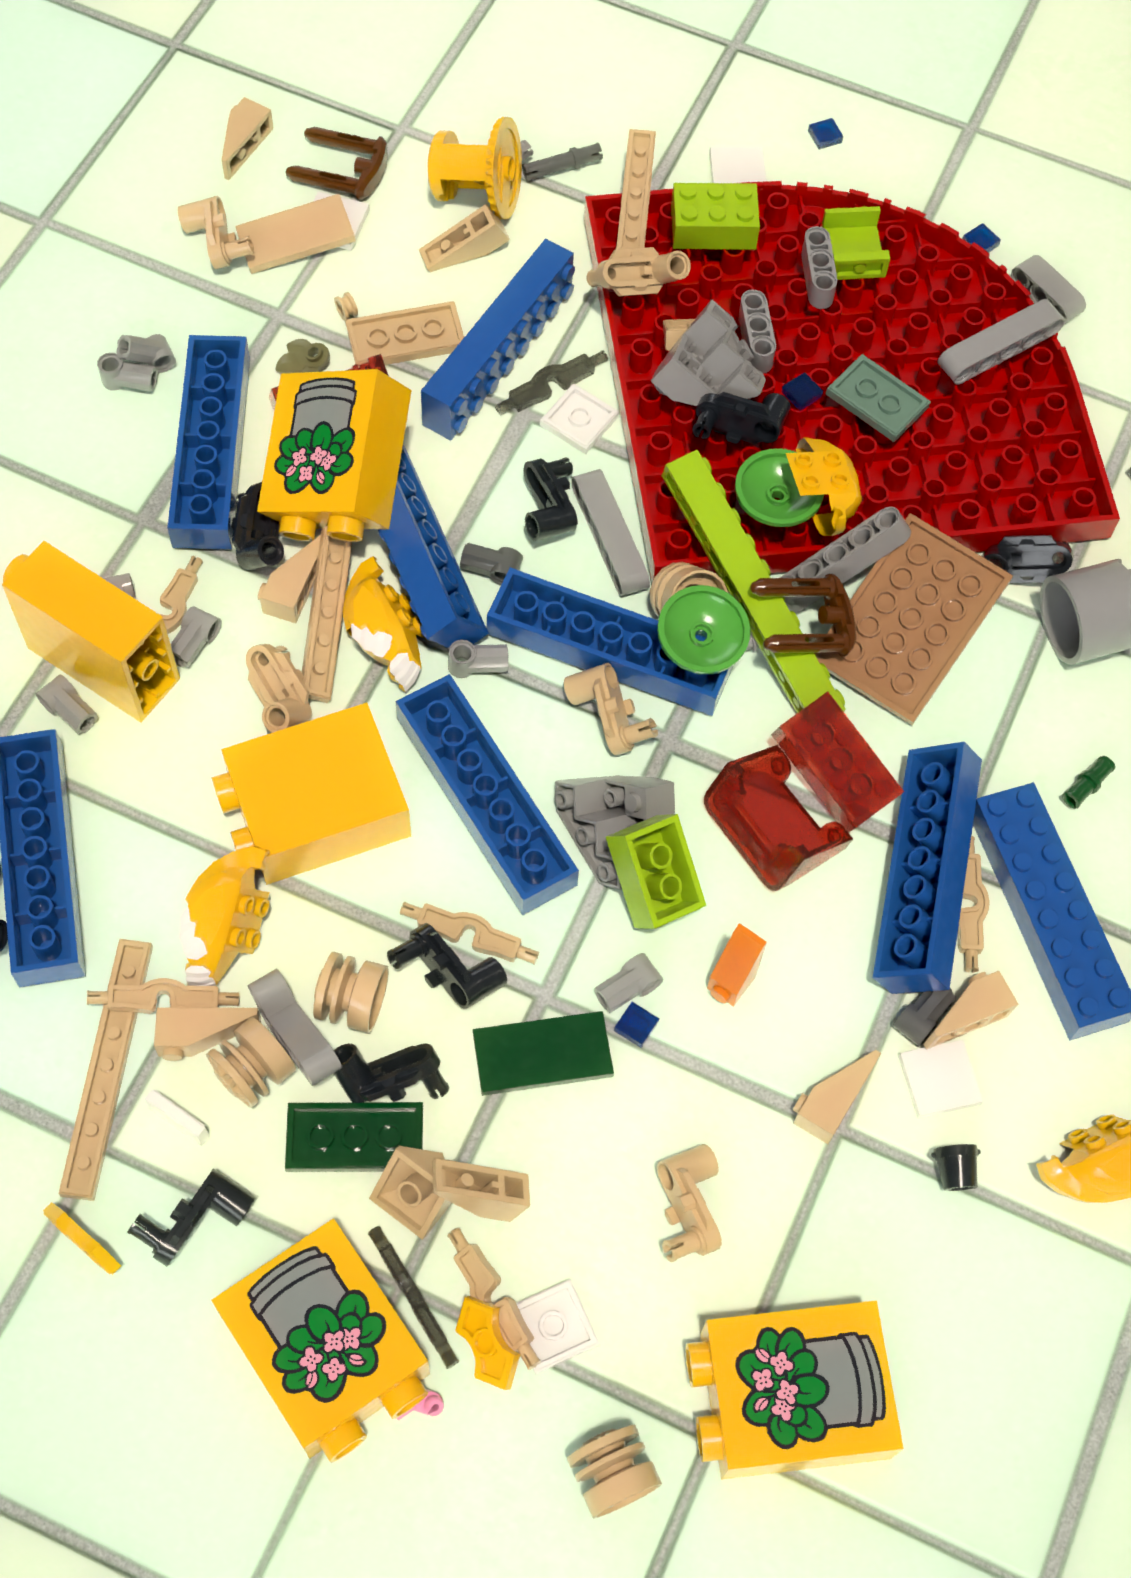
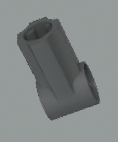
(490, 561)
(921, 1017)

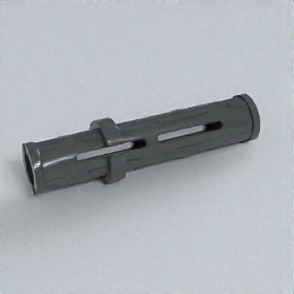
(556, 163)

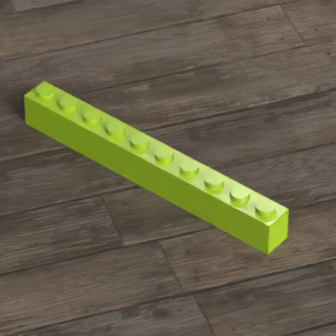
(739, 565)

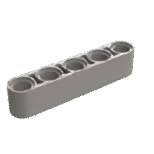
(1001, 341)
(610, 532)
(852, 552)

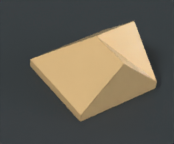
(407, 1190)

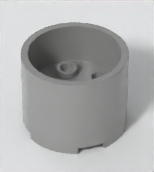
(1088, 611)

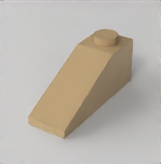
(246, 129)
(466, 240)
(290, 584)
(980, 1004)
(195, 1030)
(831, 1099)
(482, 1189)

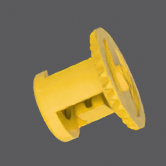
(487, 167)

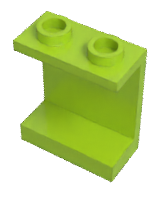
(856, 242)

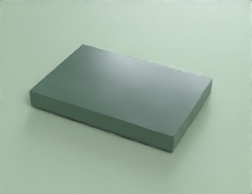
(878, 397)

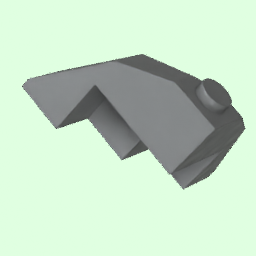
(708, 361)

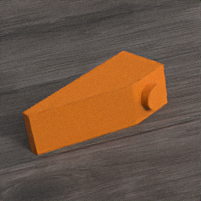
(736, 966)

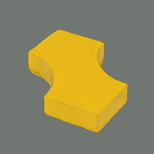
(81, 1239)
(493, 1357)

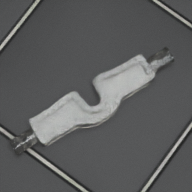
(538, 389)
(413, 1297)

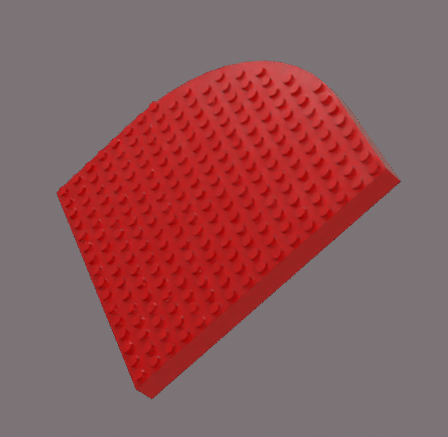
(978, 464)

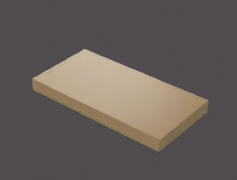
(297, 233)
(405, 333)

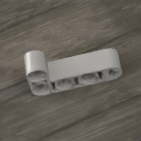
(293, 1028)

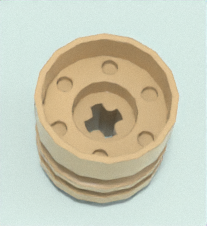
(677, 577)
(356, 993)
(250, 1062)
(614, 1471)

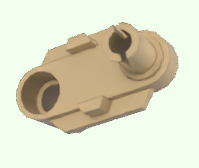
(211, 216)
(639, 271)
(603, 685)
(278, 687)
(679, 1179)

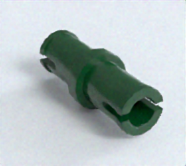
(1089, 782)

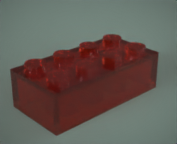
(837, 762)

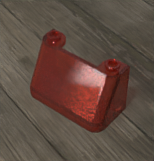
(769, 821)

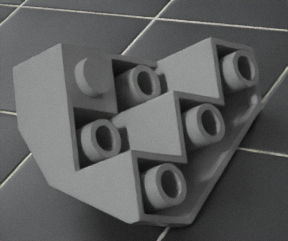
(605, 806)

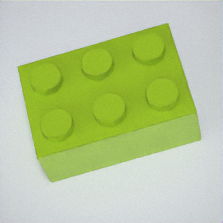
(715, 216)
(656, 871)

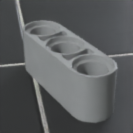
(819, 267)
(1049, 284)
(757, 329)

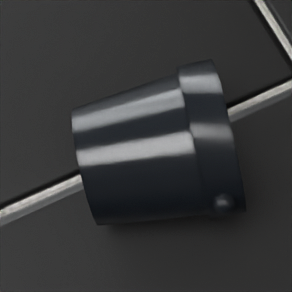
(957, 1166)

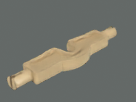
(178, 592)
(971, 918)
(486, 938)
(144, 997)
(482, 1282)

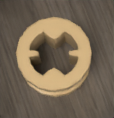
(346, 306)

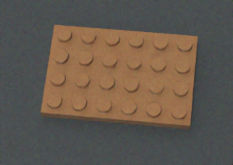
(916, 619)

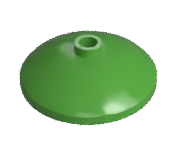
(768, 477)
(708, 613)

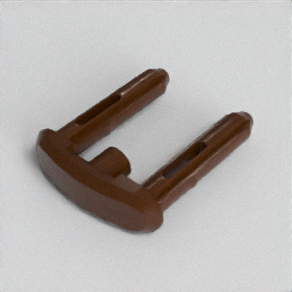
(370, 170)
(836, 611)

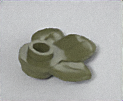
(301, 358)

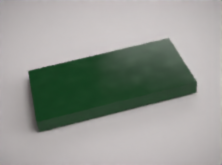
(542, 1053)
(350, 1135)

